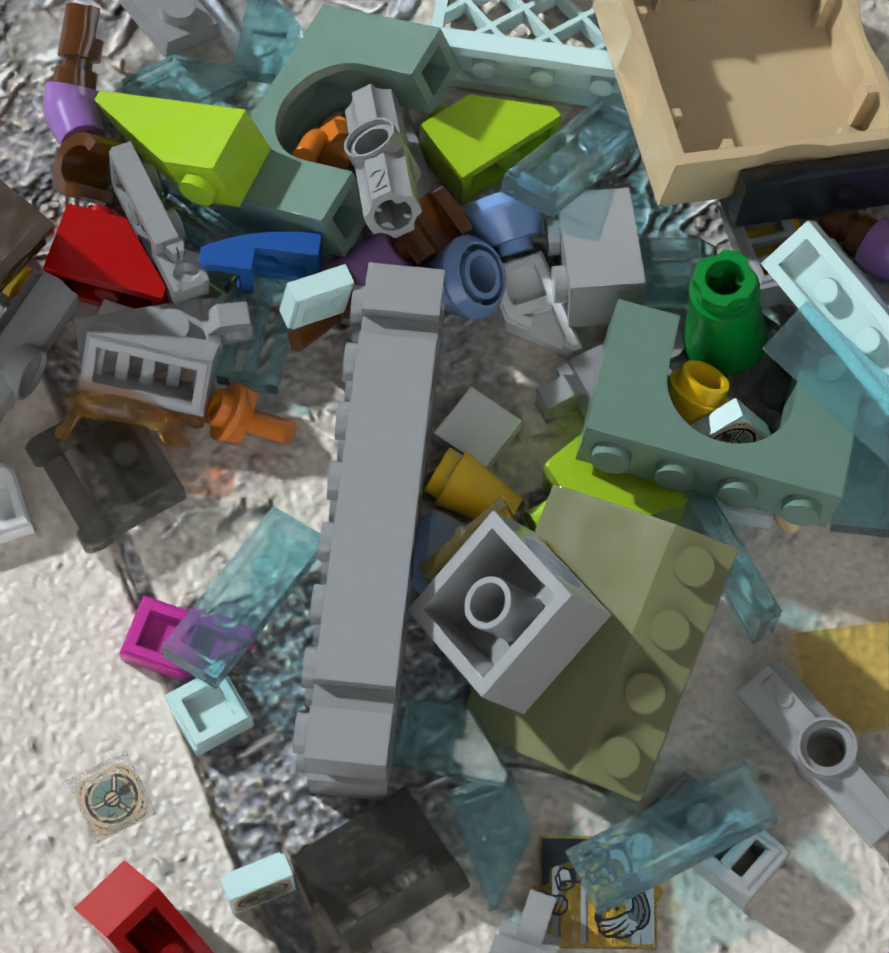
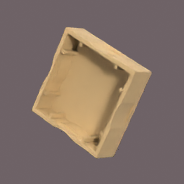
(742, 87)

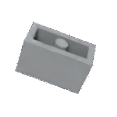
(596, 256)

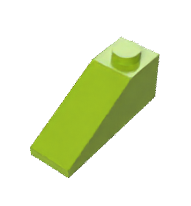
(198, 147)

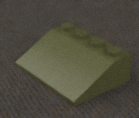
(623, 688)

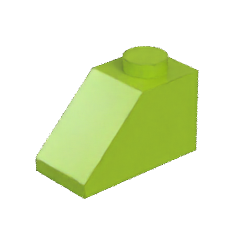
(481, 140)

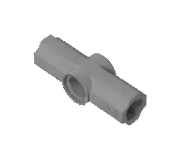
(382, 161)
(28, 333)
(797, 717)

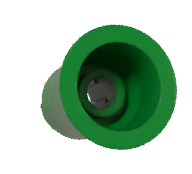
(725, 314)

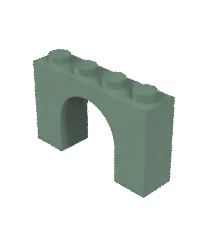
(332, 60)
(640, 433)

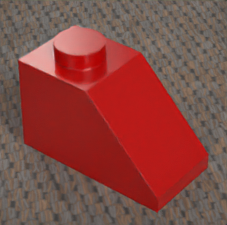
(103, 259)
(137, 917)

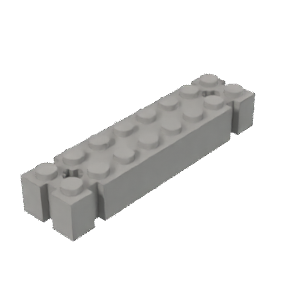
(371, 534)

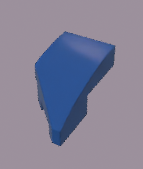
(264, 255)

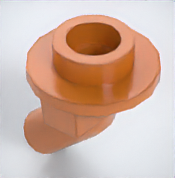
(326, 143)
(233, 414)

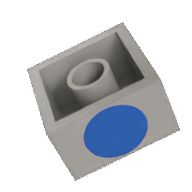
(508, 613)

